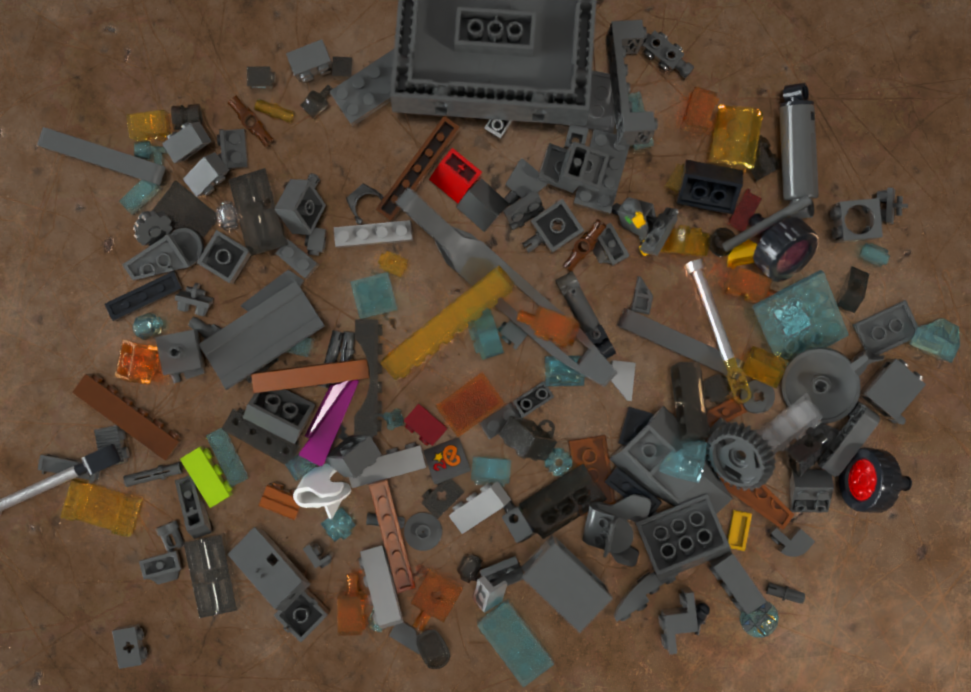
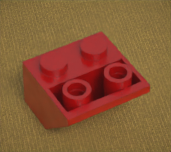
(455, 175)

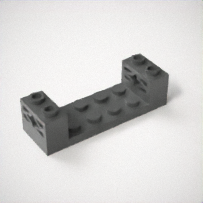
(623, 39)

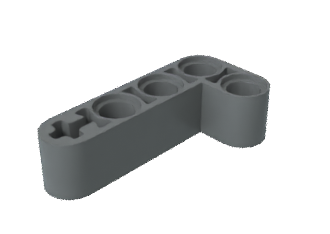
(849, 439)

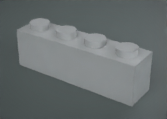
(373, 234)
(392, 464)
(381, 587)

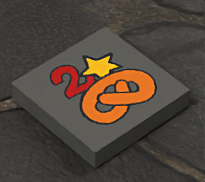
(446, 460)

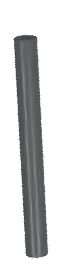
(766, 223)

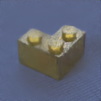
(686, 241)

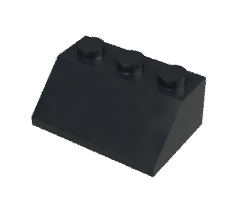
(710, 186)

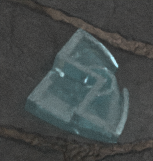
(686, 462)

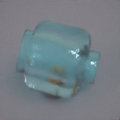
(147, 326)

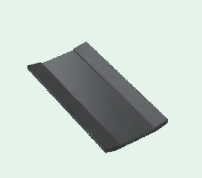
(261, 335)

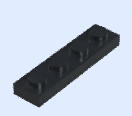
(143, 296)

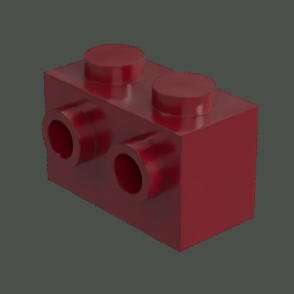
(425, 425)

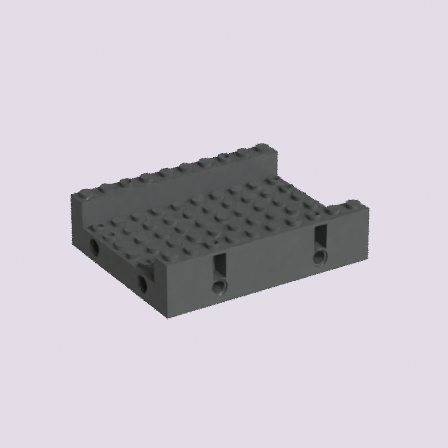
(494, 59)

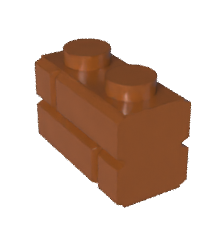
(280, 500)

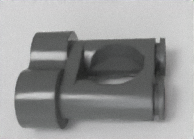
(164, 532)

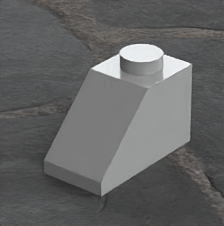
(624, 378)

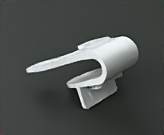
(318, 491)

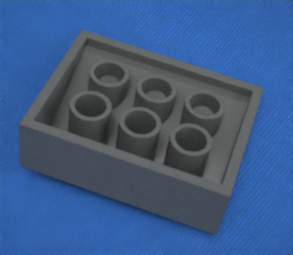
(683, 537)

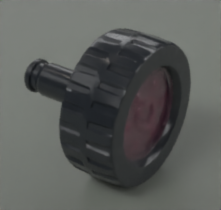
(784, 247)

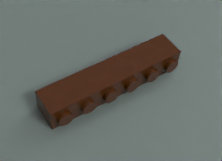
(419, 166)
(127, 416)

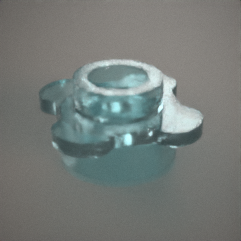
(399, 421)

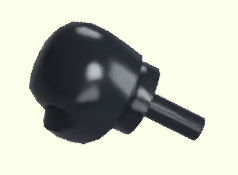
(702, 613)

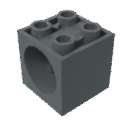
(869, 208)

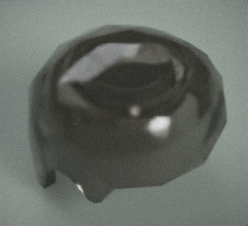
(716, 239)

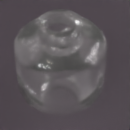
(227, 216)

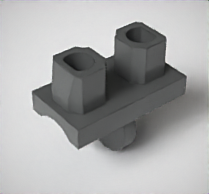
(889, 197)
(196, 297)

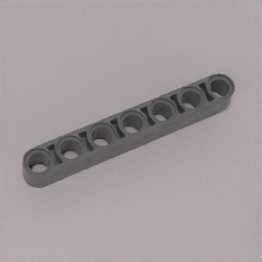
(101, 156)
(675, 341)

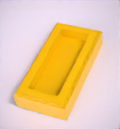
(738, 529)

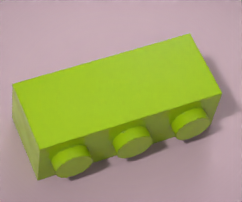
(207, 476)

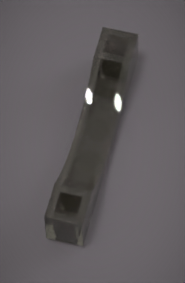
(367, 418)

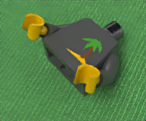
(636, 217)

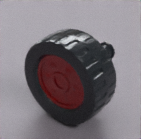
(872, 481)

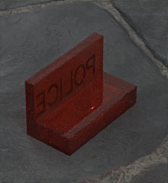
(744, 210)

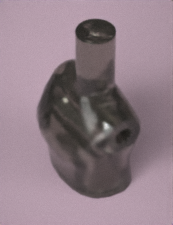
(316, 102)

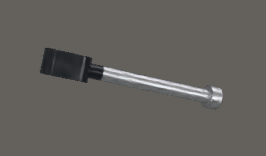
(90, 464)

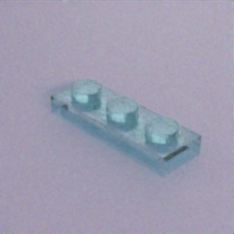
(227, 457)

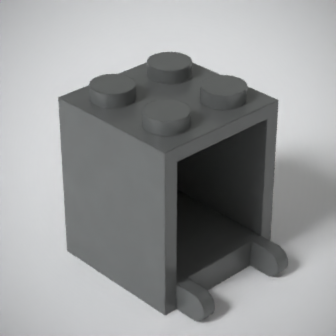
(892, 389)

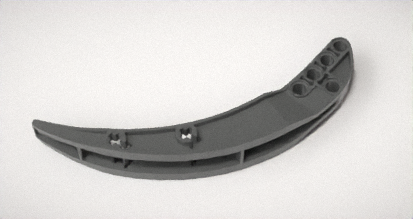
(475, 259)

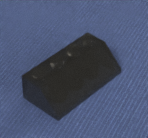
(562, 501)

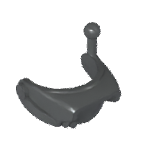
(355, 195)

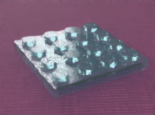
(801, 317)

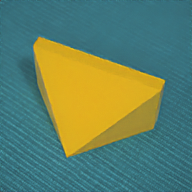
(742, 254)

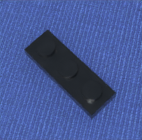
(627, 486)

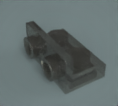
(765, 160)

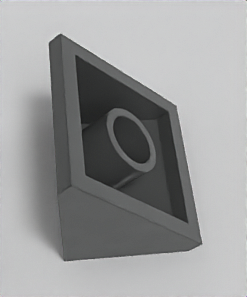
(482, 205)

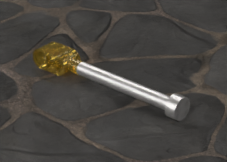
(696, 268)

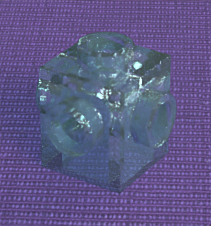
(558, 453)
(339, 526)

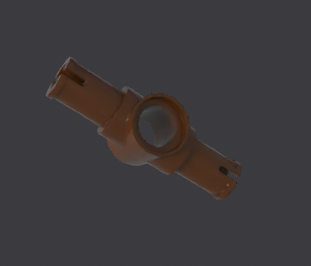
(257, 128)
(591, 239)

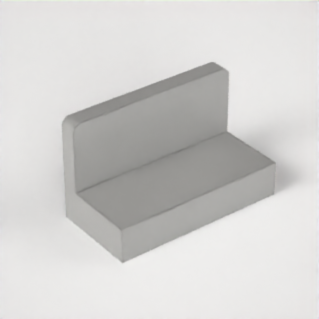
(488, 596)

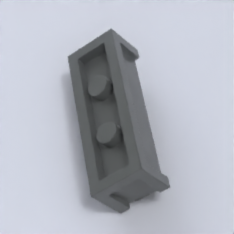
(56, 464)

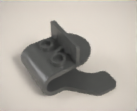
(609, 530)

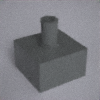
(180, 352)

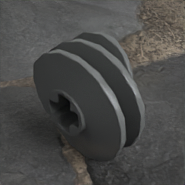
(766, 401)

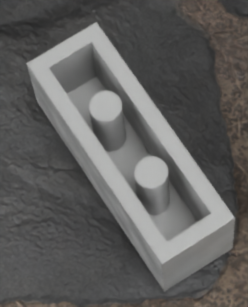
(479, 506)

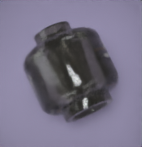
(470, 568)

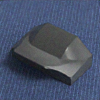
(610, 247)
(861, 361)
(161, 567)

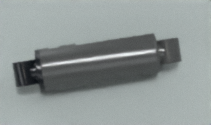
(798, 147)

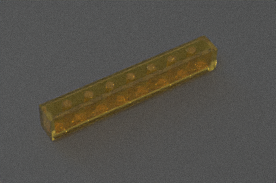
(448, 322)

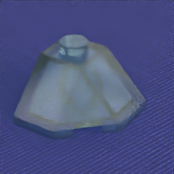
(938, 339)

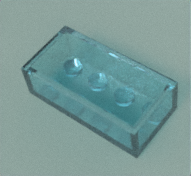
(515, 643)

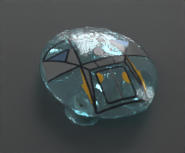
(760, 621)

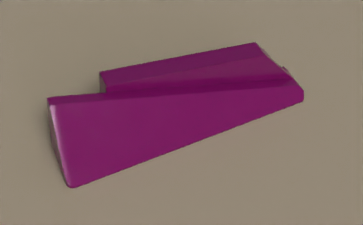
(327, 421)

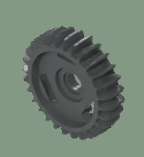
(731, 465)

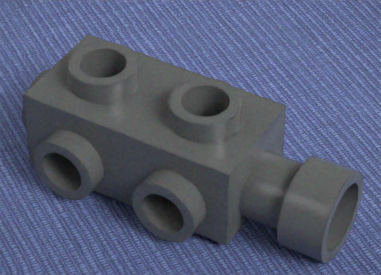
(661, 52)

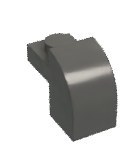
(795, 544)

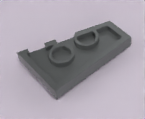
(157, 259)

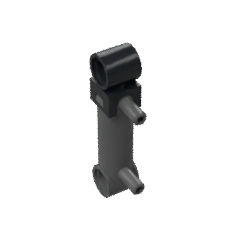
(584, 313)

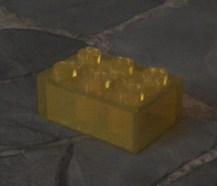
(736, 137)

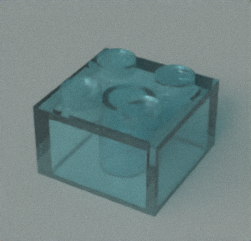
(374, 295)

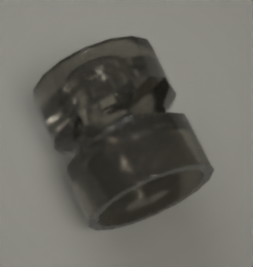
(181, 115)

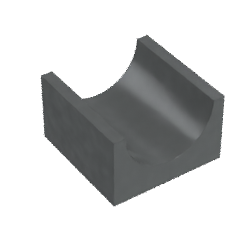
(566, 583)

